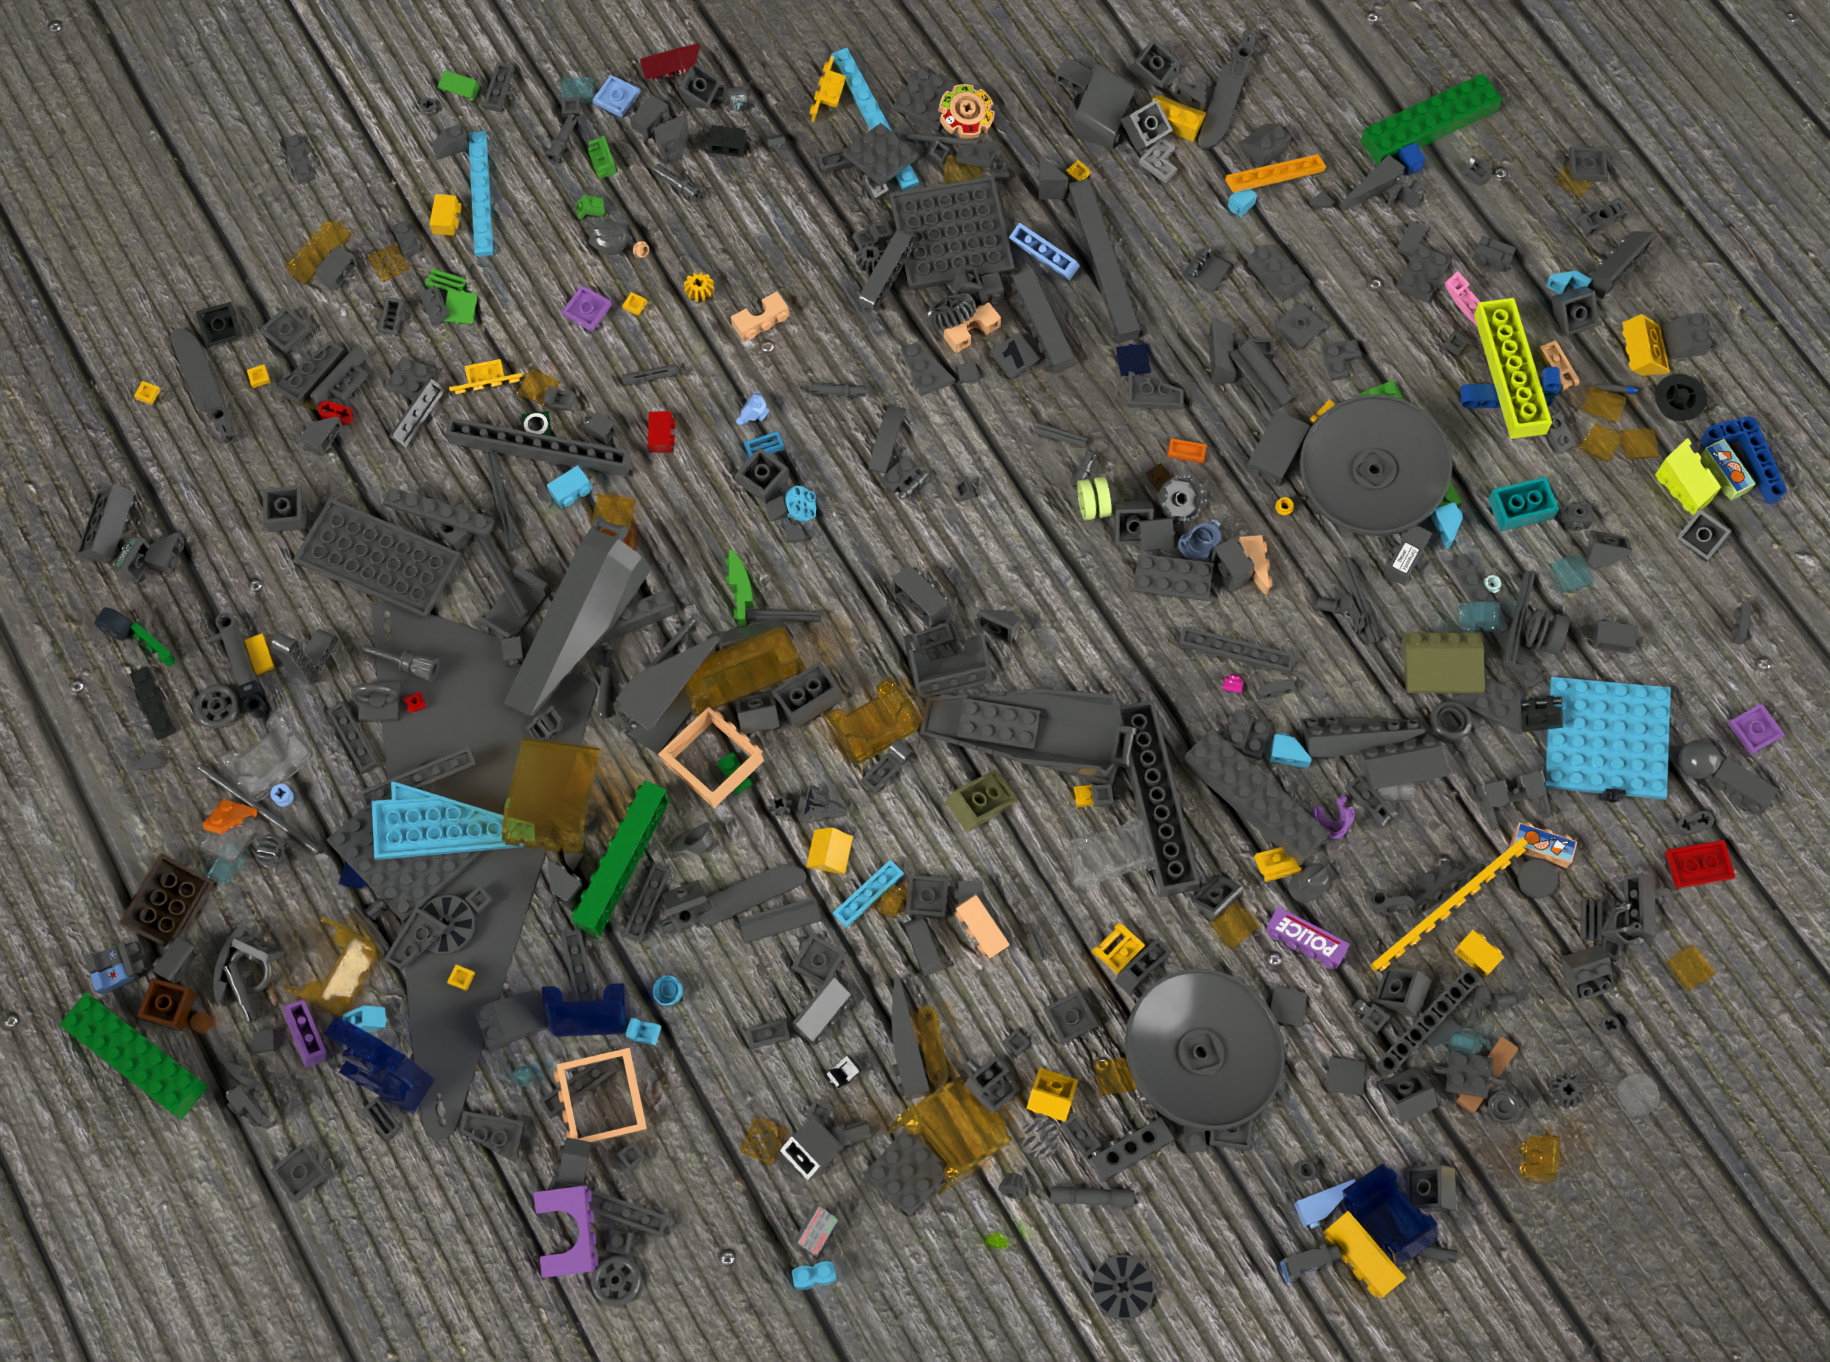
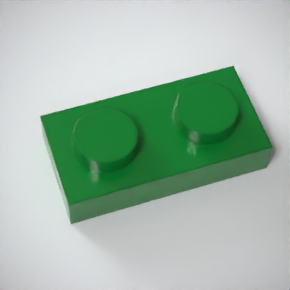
(728, 766)

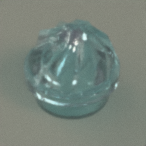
(523, 1076)

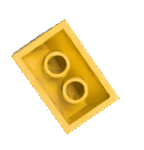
(1183, 119)
(1645, 346)

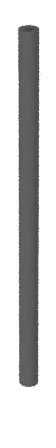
(260, 809)

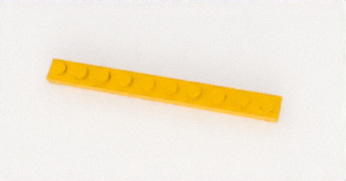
(1443, 911)

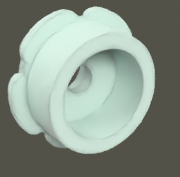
(1495, 581)

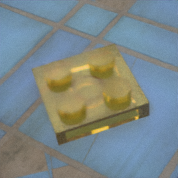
(614, 509)

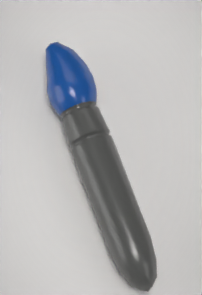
(1617, 388)

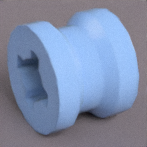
(285, 798)

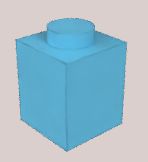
(1241, 201)

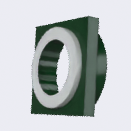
(546, 430)

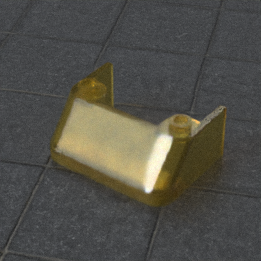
(346, 975)

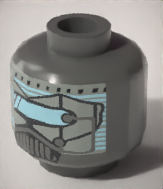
(736, 98)

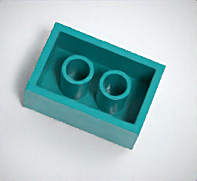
(1523, 504)

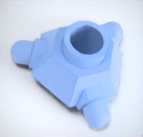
(753, 409)

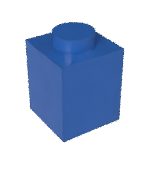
(1411, 159)

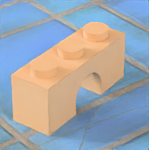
(984, 319)
(749, 325)

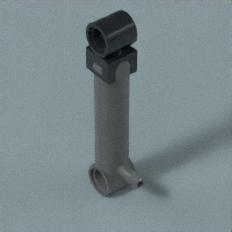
(247, 682)

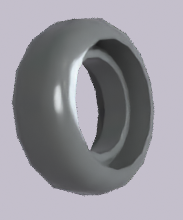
(1443, 734)

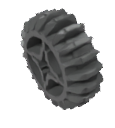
(951, 311)

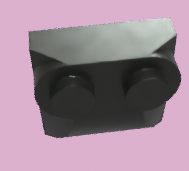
(218, 324)

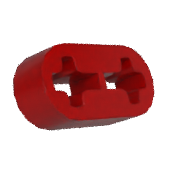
(336, 410)

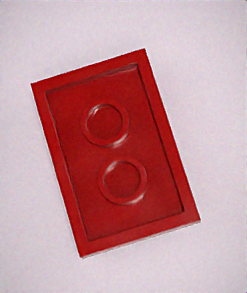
(1700, 864)

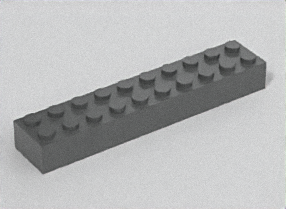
(1158, 801)

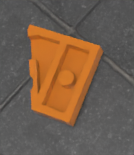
(227, 815)

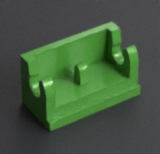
(459, 85)
(601, 158)

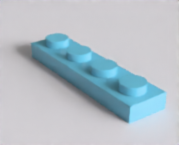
(868, 894)

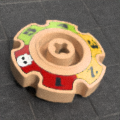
(954, 114)

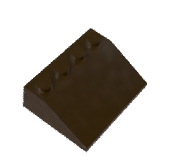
(165, 901)

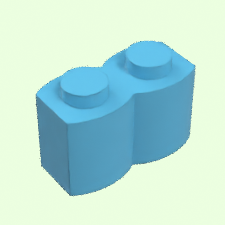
(820, 1274)

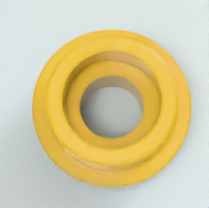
(1287, 502)

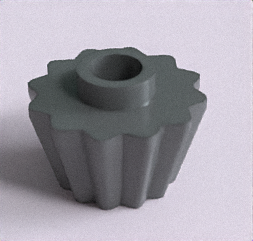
(1013, 1186)

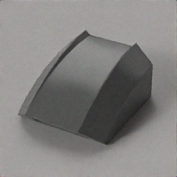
(1156, 65)

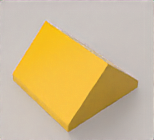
(829, 850)

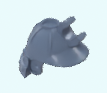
(1200, 541)

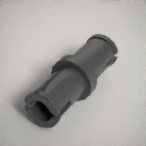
(1084, 469)

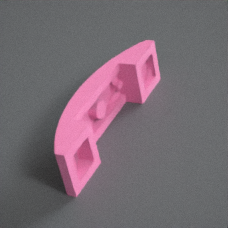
(1462, 296)

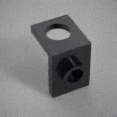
(1612, 795)

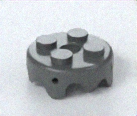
(1193, 498)

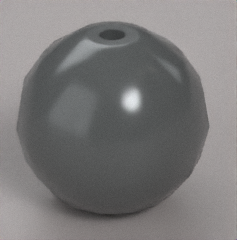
(1699, 759)

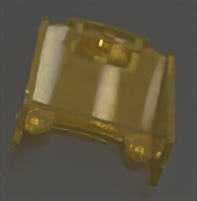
(957, 1129)

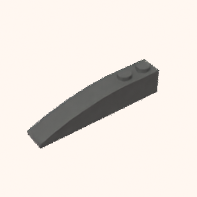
(906, 1049)

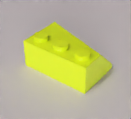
(1688, 478)

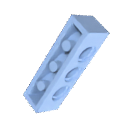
(1044, 251)

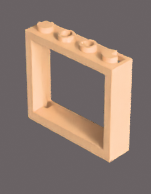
(689, 734)
(564, 1095)

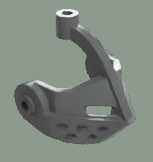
(1610, 930)

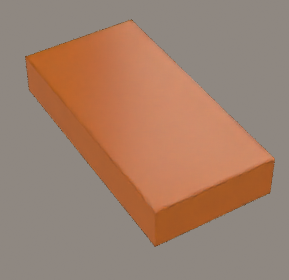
(1187, 450)

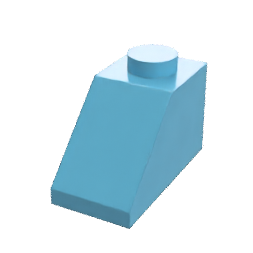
(1447, 521)
(1288, 751)
(367, 1018)

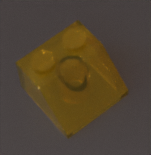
(1540, 1159)

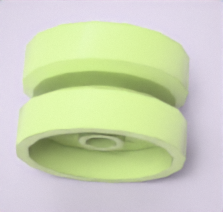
(1094, 498)

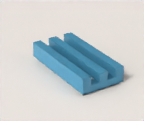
(770, 447)

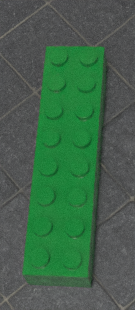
(1432, 118)
(621, 859)
(134, 1056)

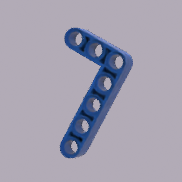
(1486, 396)
(1752, 453)

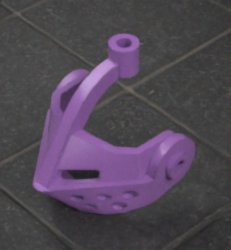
(1339, 826)

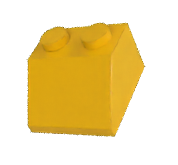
(1052, 1094)

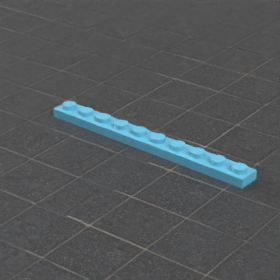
(868, 106)

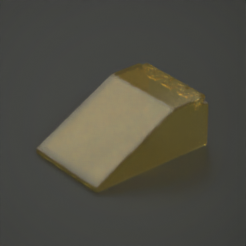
(550, 796)

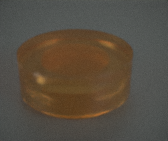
(201, 1022)

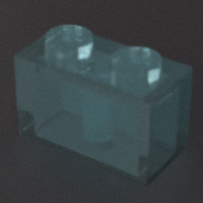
(1480, 615)

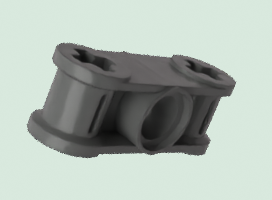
(1593, 222)

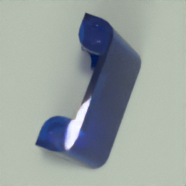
(587, 1017)

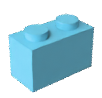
(569, 487)

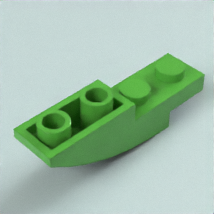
(740, 585)

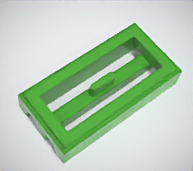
(458, 282)

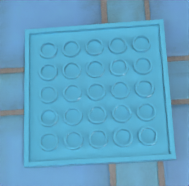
(1609, 738)

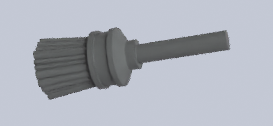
(409, 662)

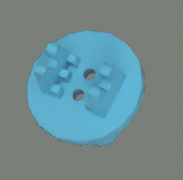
(801, 503)

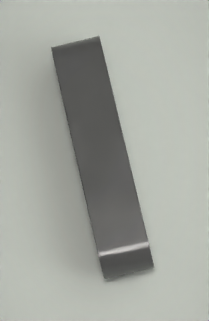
(887, 269)

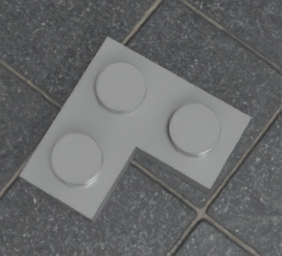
(1155, 160)

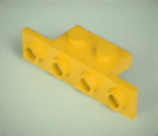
(830, 89)
(484, 374)

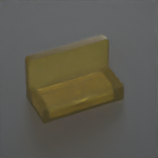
(1604, 404)

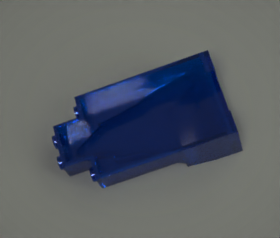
(379, 1066)

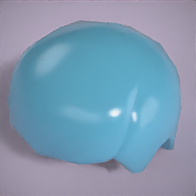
(667, 990)

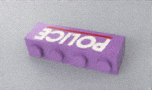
(1307, 938)

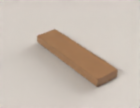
(1502, 1054)

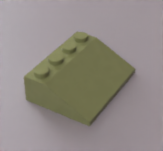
(1443, 662)

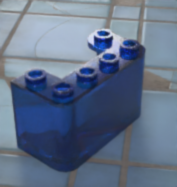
(1389, 1215)

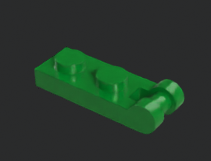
(152, 644)

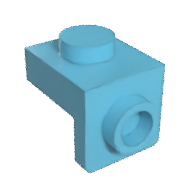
(643, 1032)

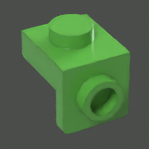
(590, 206)

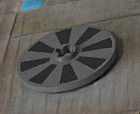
(461, 921)
(1125, 1304)

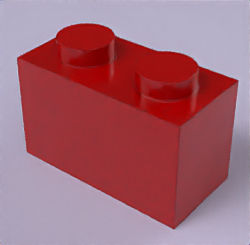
(660, 432)

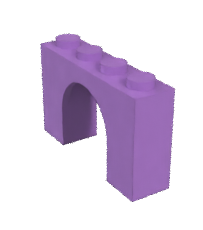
(582, 1256)

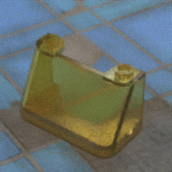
(876, 723)

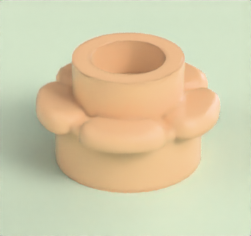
(640, 249)

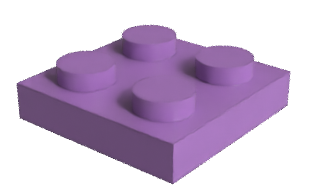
(586, 308)
(1756, 729)

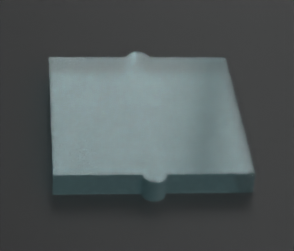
(578, 88)
(1571, 573)

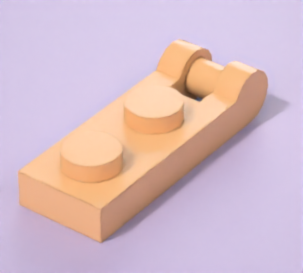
(1555, 357)

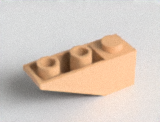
(1256, 549)

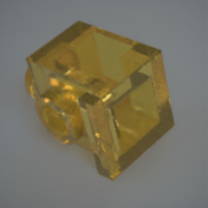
(892, 902)

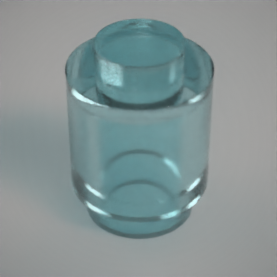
(1465, 1042)

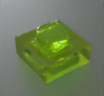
(997, 1241)

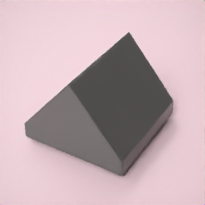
(964, 489)

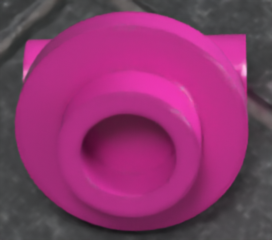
(1233, 683)

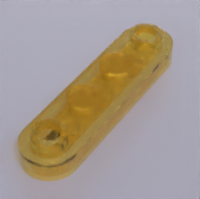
(932, 1046)

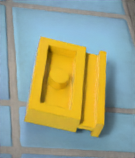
(1276, 864)

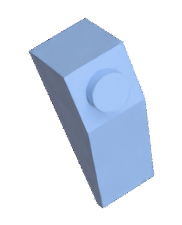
(1318, 1206)

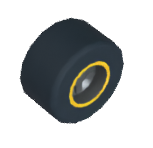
(113, 623)

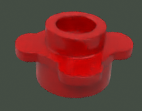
(415, 707)

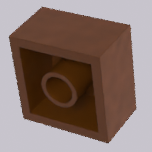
(166, 1004)

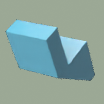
(1560, 281)

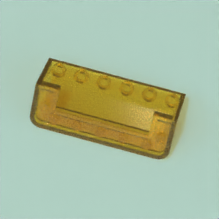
(742, 670)

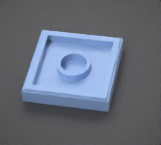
(616, 96)

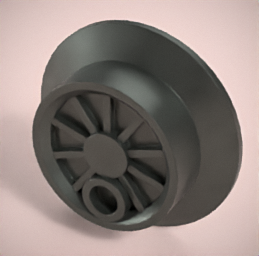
(1680, 397)

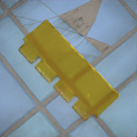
(320, 245)

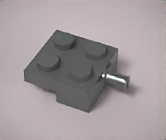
(991, 1084)

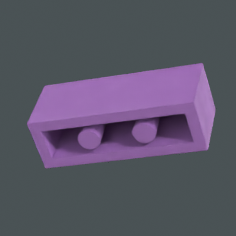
(304, 1033)

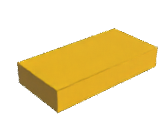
(259, 654)

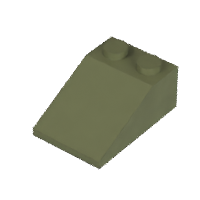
(980, 800)

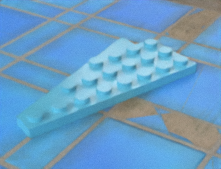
(430, 824)

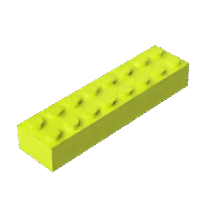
(1512, 368)

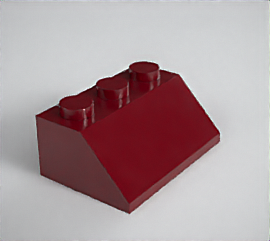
(669, 62)

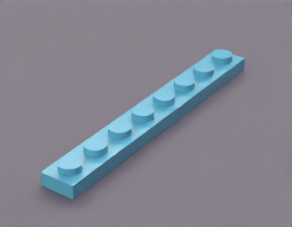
(480, 193)

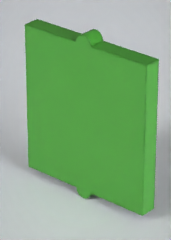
(461, 307)

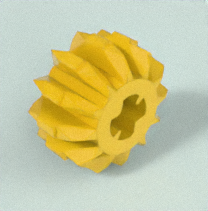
(699, 286)

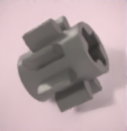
(778, 800)

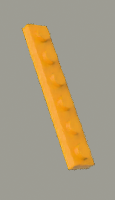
(1275, 173)

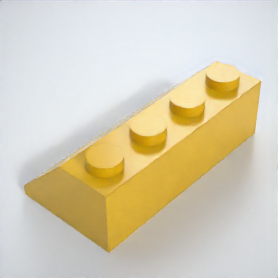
(1363, 1255)

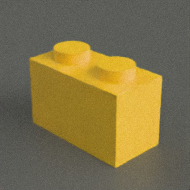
(445, 214)
(1479, 953)

